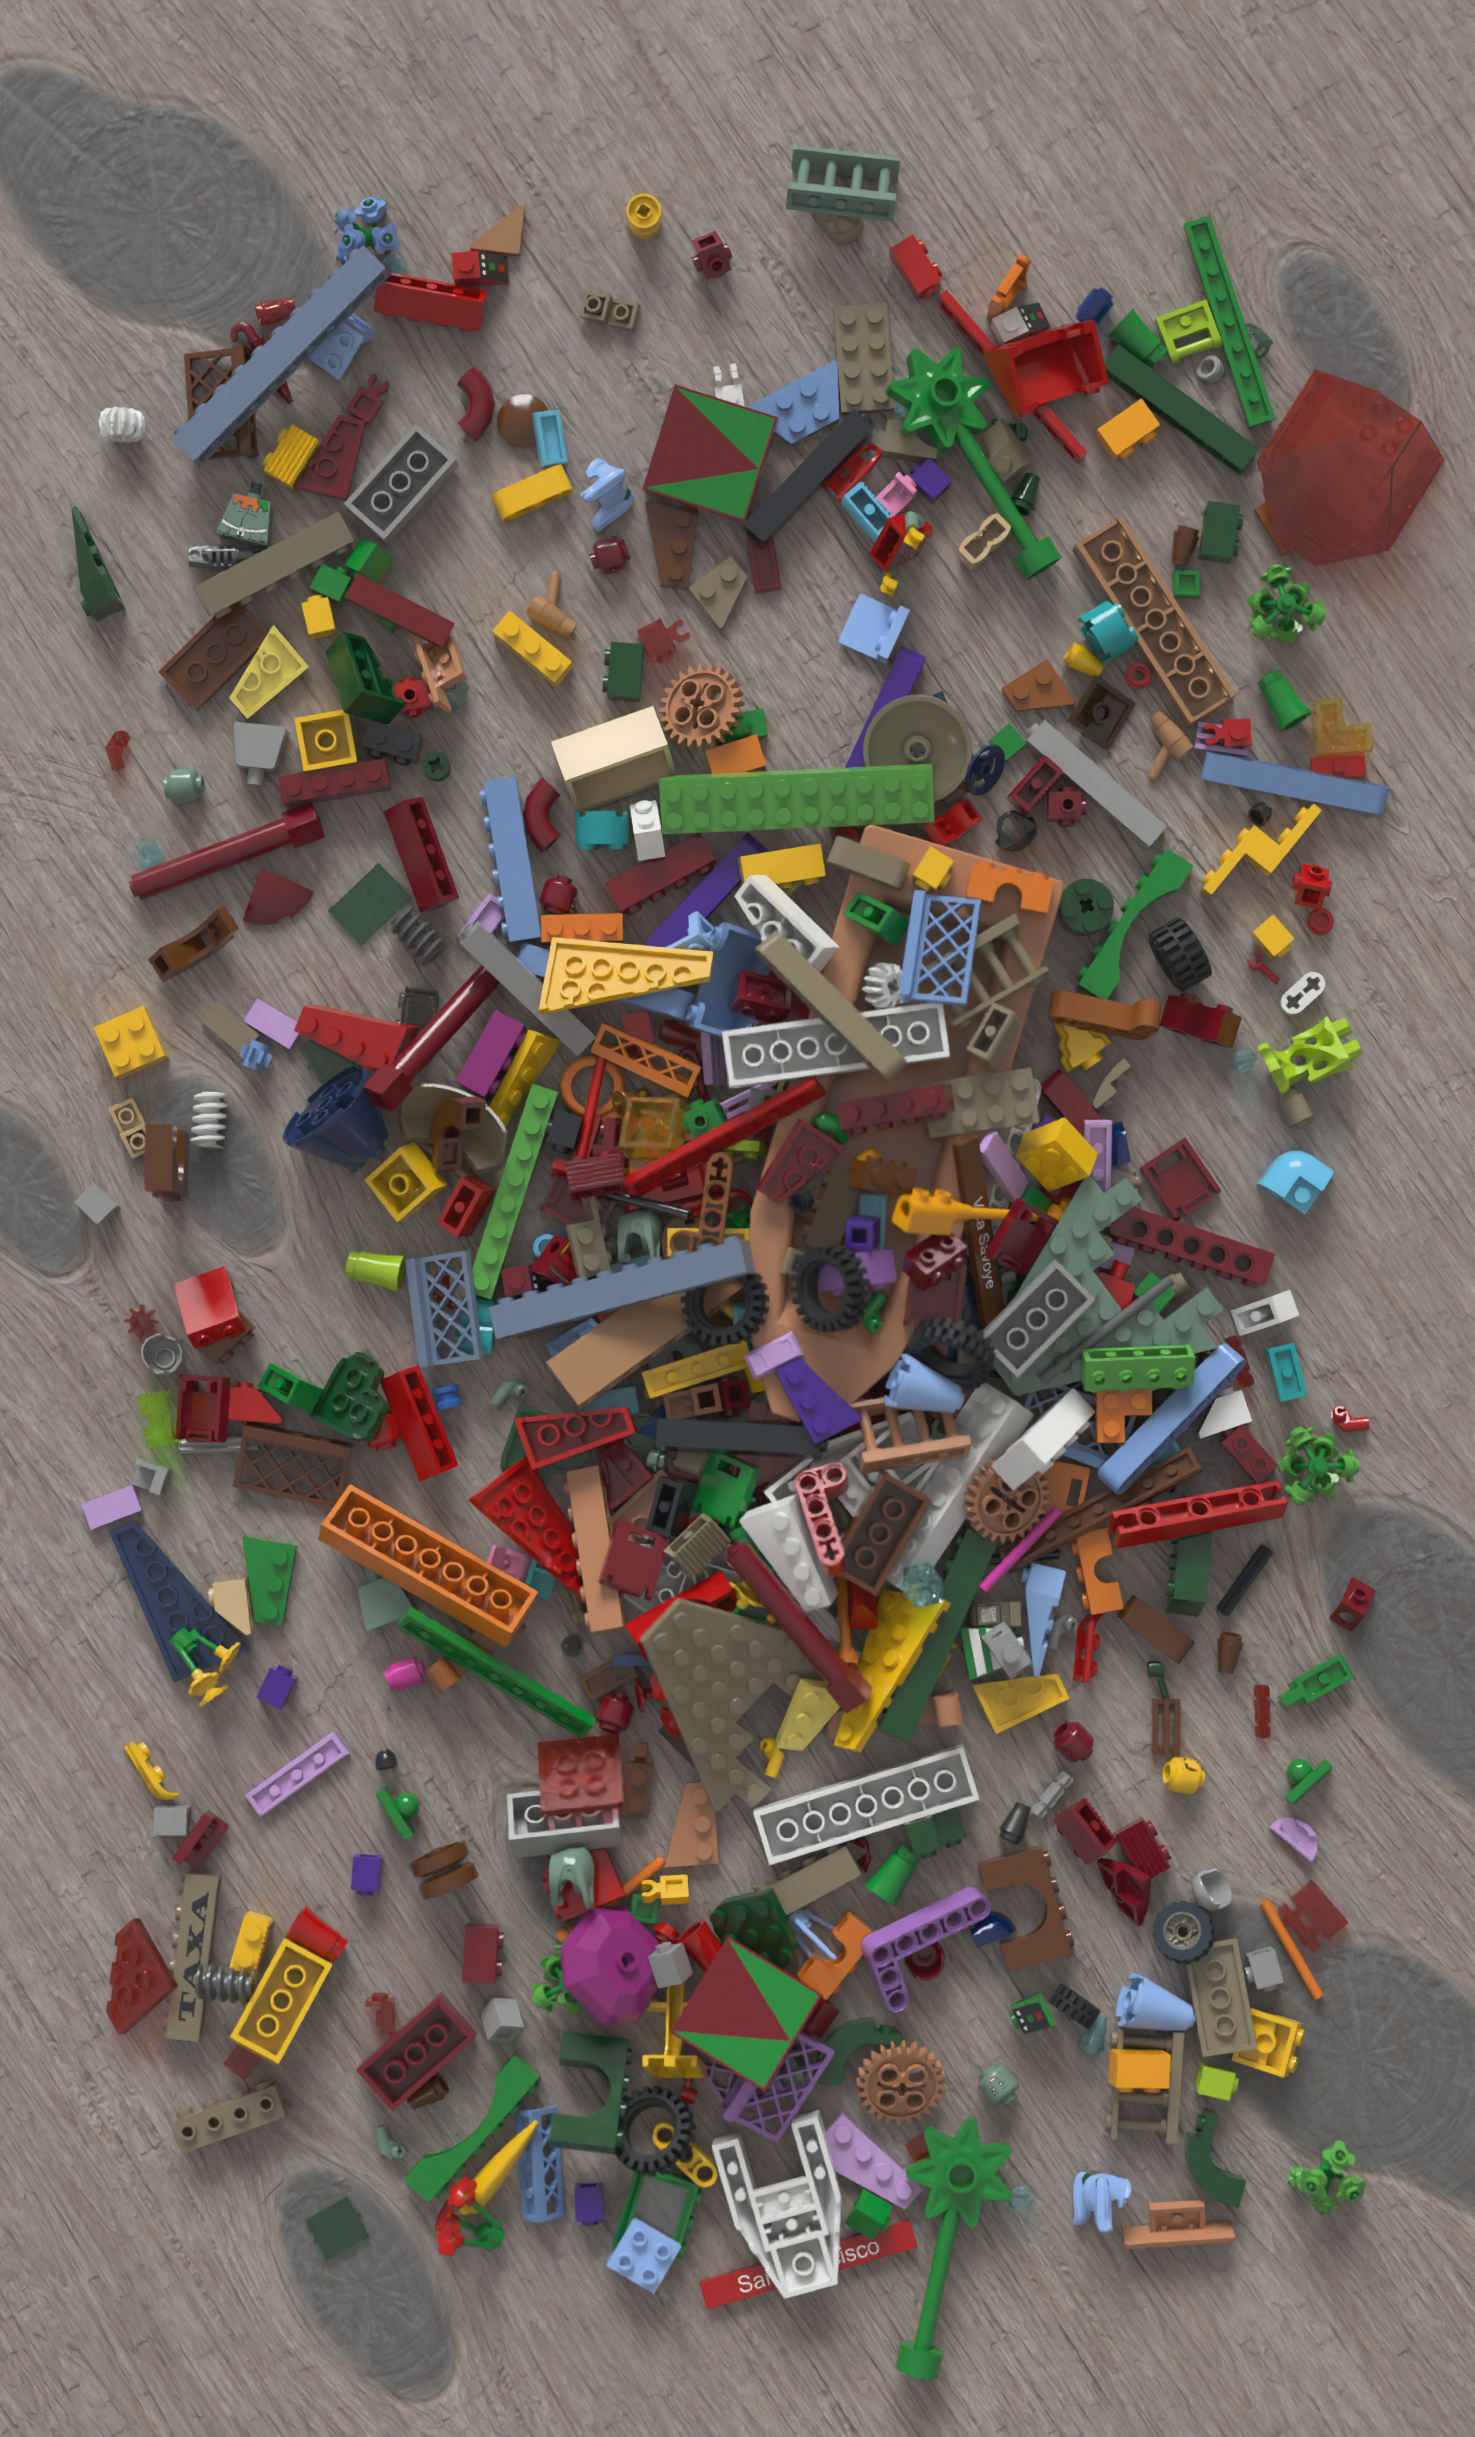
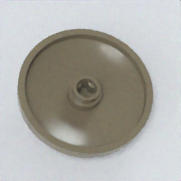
(921, 732)

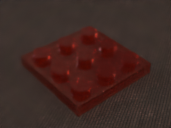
(580, 1775)

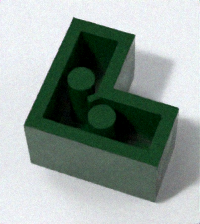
(934, 1830)

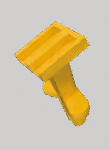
(674, 2062)

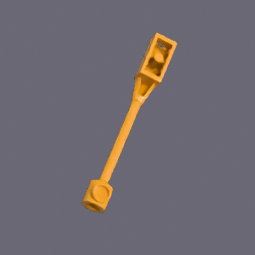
(938, 1213)

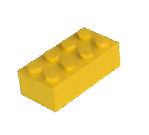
(280, 2002)

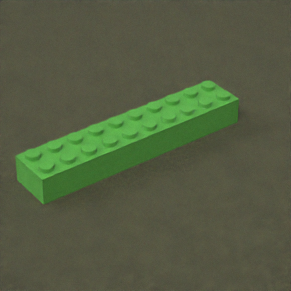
(797, 799)

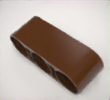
(1156, 1629)

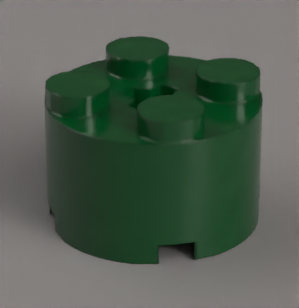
(1100, 903)

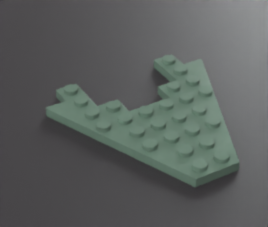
(1080, 1251)

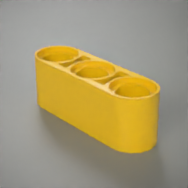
(532, 493)
(691, 2165)

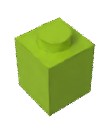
(1216, 2081)

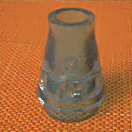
(1093, 2039)

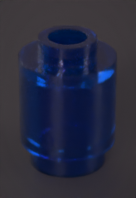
(1095, 306)

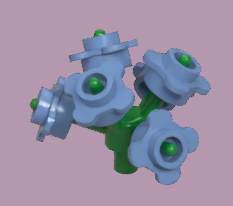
(354, 236)

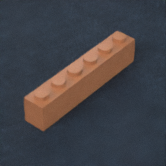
(592, 1538)

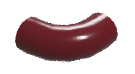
(480, 403)
(537, 815)

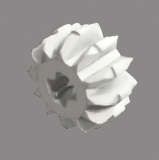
(121, 424)
(883, 985)

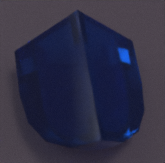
(1120, 1150)
(991, 1928)

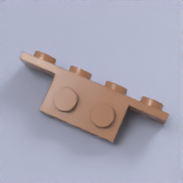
(441, 668)
(1177, 2225)

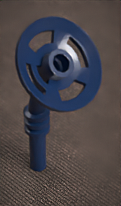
(982, 765)

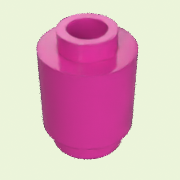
(405, 1674)

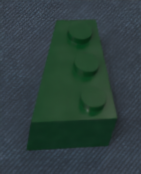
(359, 680)
(1188, 1574)

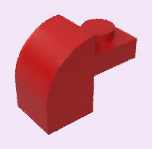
(953, 823)

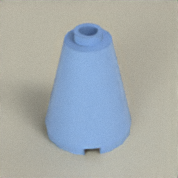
(921, 1388)
(1152, 2007)

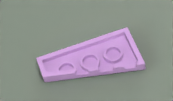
(867, 2164)

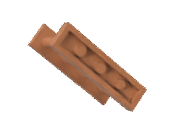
(901, 1454)

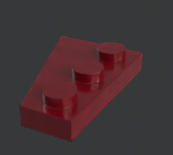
(334, 464)
(798, 1159)

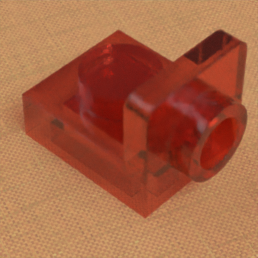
(386, 2016)

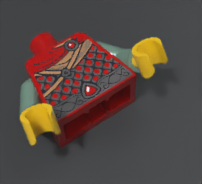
(897, 544)

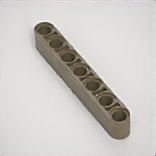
(831, 1006)

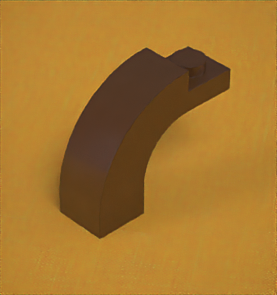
(195, 946)
(448, 1129)

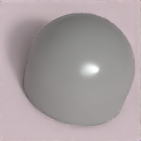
(1215, 375)

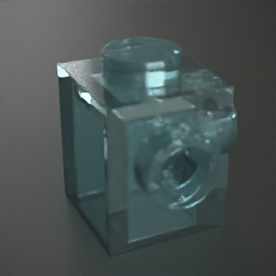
(922, 1585)

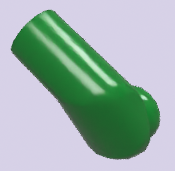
(871, 1319)

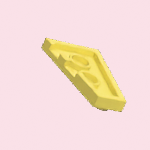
(267, 674)
(806, 1715)

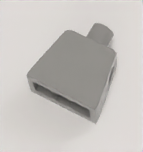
(259, 749)
(1007, 1650)

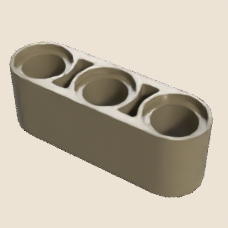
(868, 863)

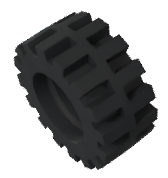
(1074, 2006)

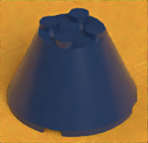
(340, 1122)

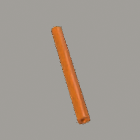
(1291, 1949)

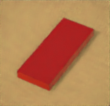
(1340, 766)

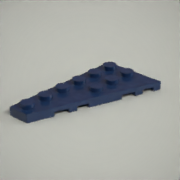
(171, 1601)

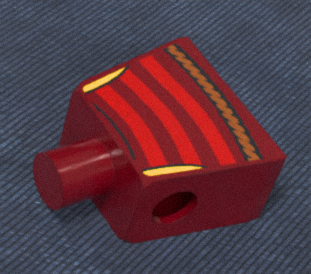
(556, 1263)

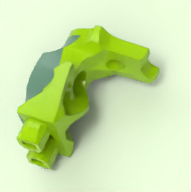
(1322, 1059)

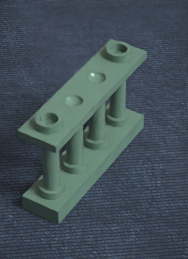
(841, 200)

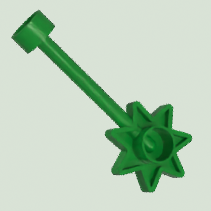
(942, 403)
(959, 2178)

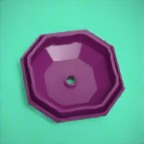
(594, 1966)

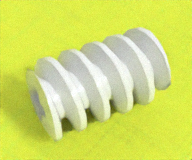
(208, 1120)

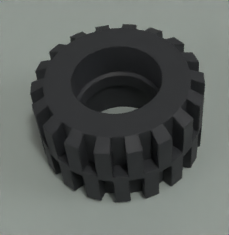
(1180, 954)

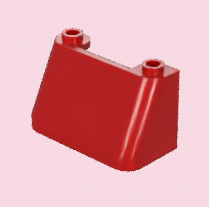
(1048, 366)

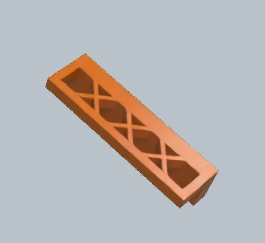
(643, 1065)

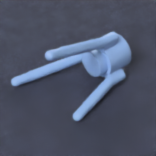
(800, 1923)

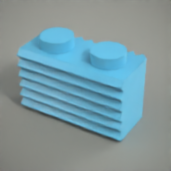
(865, 510)

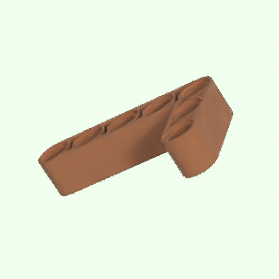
(940, 1709)

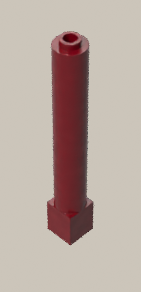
(297, 827)
(392, 1083)
(844, 1681)

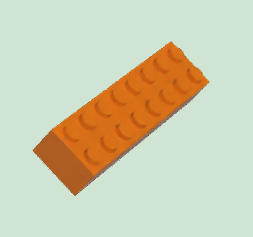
(428, 1565)

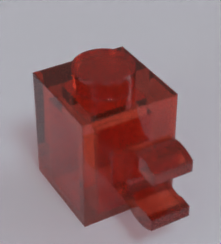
(659, 640)

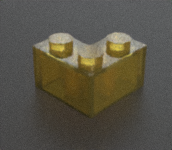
(1334, 738)

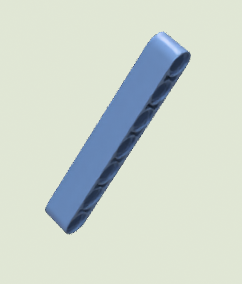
(1295, 782)
(669, 1002)
(1171, 1419)

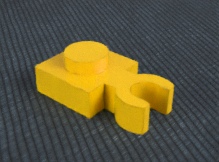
(671, 1890)

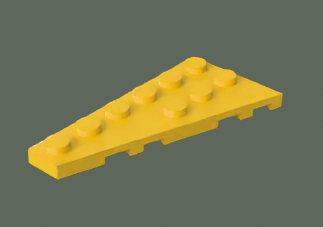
(600, 972)
(887, 1661)

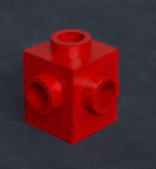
(421, 701)
(1311, 886)

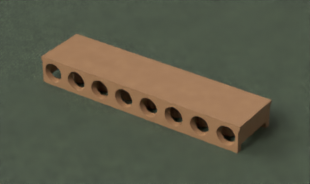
(1164, 632)
(629, 1341)

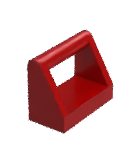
(861, 1607)

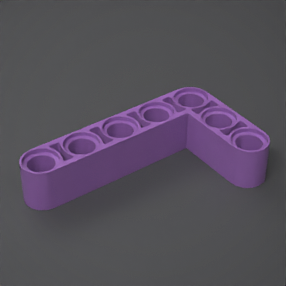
(916, 1939)

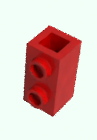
(915, 267)

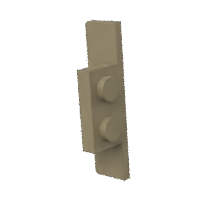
(588, 1242)

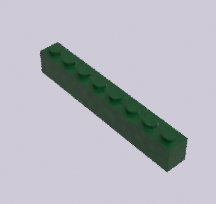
(958, 1588)

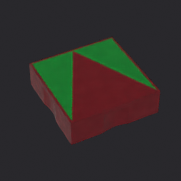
(710, 454)
(746, 2014)

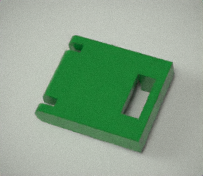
(722, 1494)

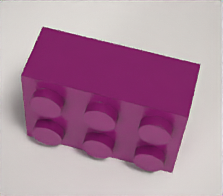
(492, 1055)

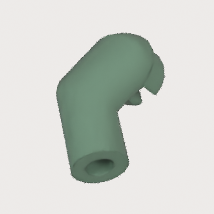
(387, 2146)

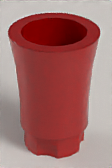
(316, 1935)
(700, 1944)

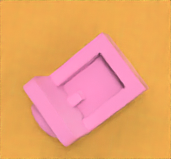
(898, 494)
(510, 1561)

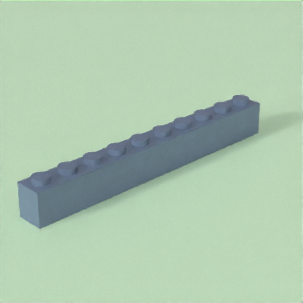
(281, 355)
(622, 1289)

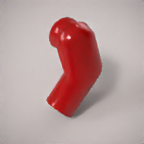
(1347, 1422)

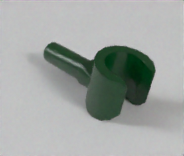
(1018, 428)
(1155, 1669)

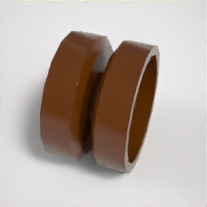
(445, 1873)

